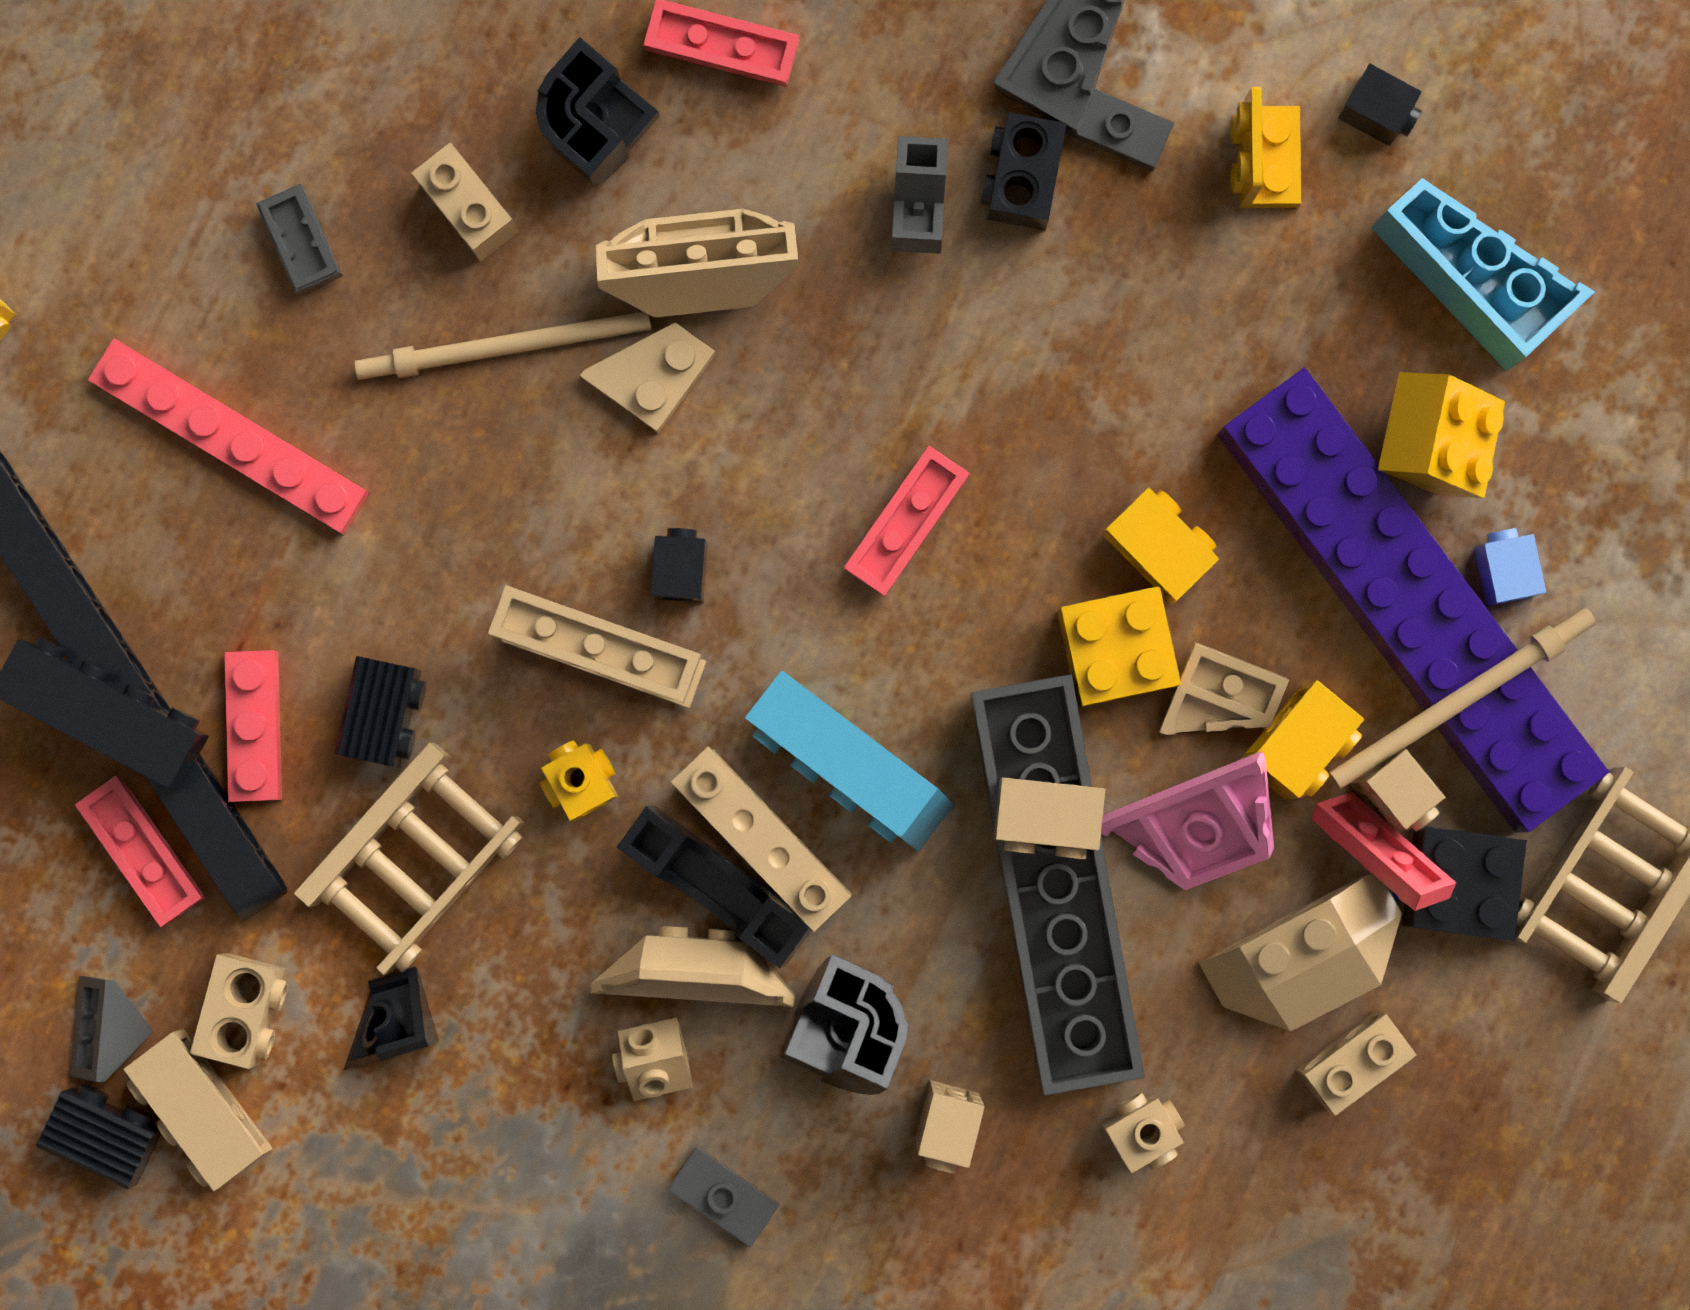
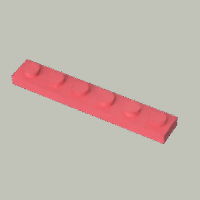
(228, 436)

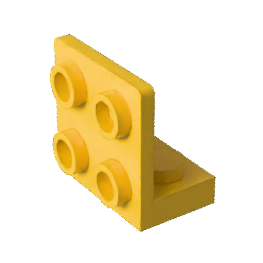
(1268, 154)

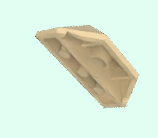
(697, 261)
(1310, 957)
(695, 969)

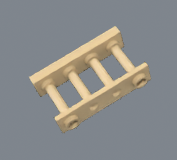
(597, 646)
(761, 838)
(362, 848)
(1641, 928)

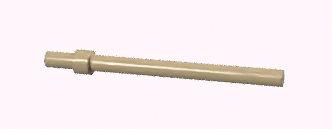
(408, 361)
(1544, 645)

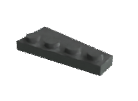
(1061, 59)

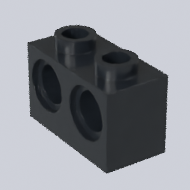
(1034, 173)

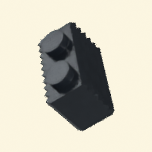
(380, 712)
(100, 1135)

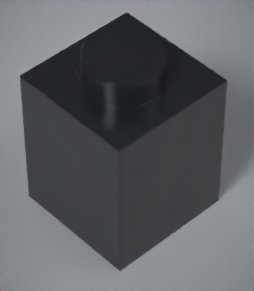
(1382, 105)
(679, 566)

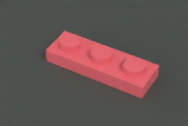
(721, 42)
(906, 521)
(253, 726)
(140, 851)
(1383, 851)

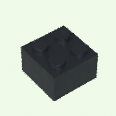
(1486, 879)

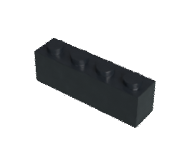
(101, 714)

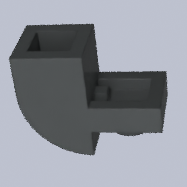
(919, 194)

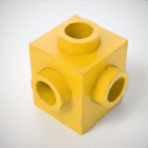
(594, 791)

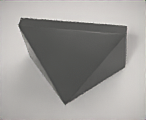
(105, 1029)

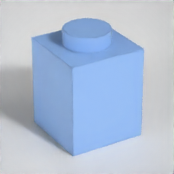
(1509, 567)

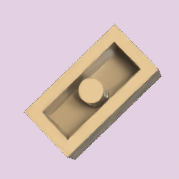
(1049, 815)

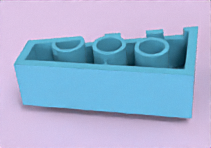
(1478, 273)
(848, 760)

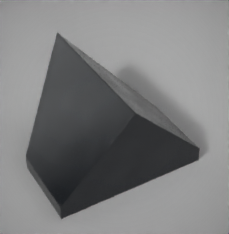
(393, 1020)

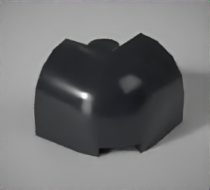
(591, 113)
(848, 1028)

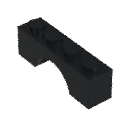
(715, 883)

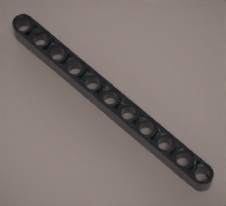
(90, 634)

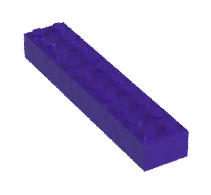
(1409, 599)

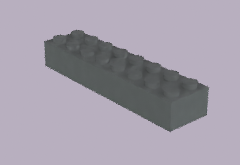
(1056, 904)

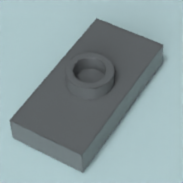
(1124, 130)
(299, 239)
(723, 1196)

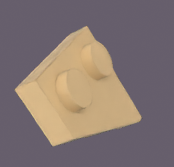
(652, 374)
(1222, 694)

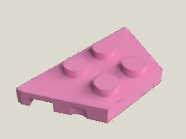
(1202, 824)

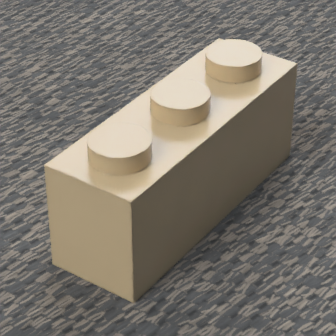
(196, 1111)
(948, 1126)

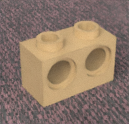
(465, 201)
(1400, 792)
(226, 1005)
(1356, 1062)

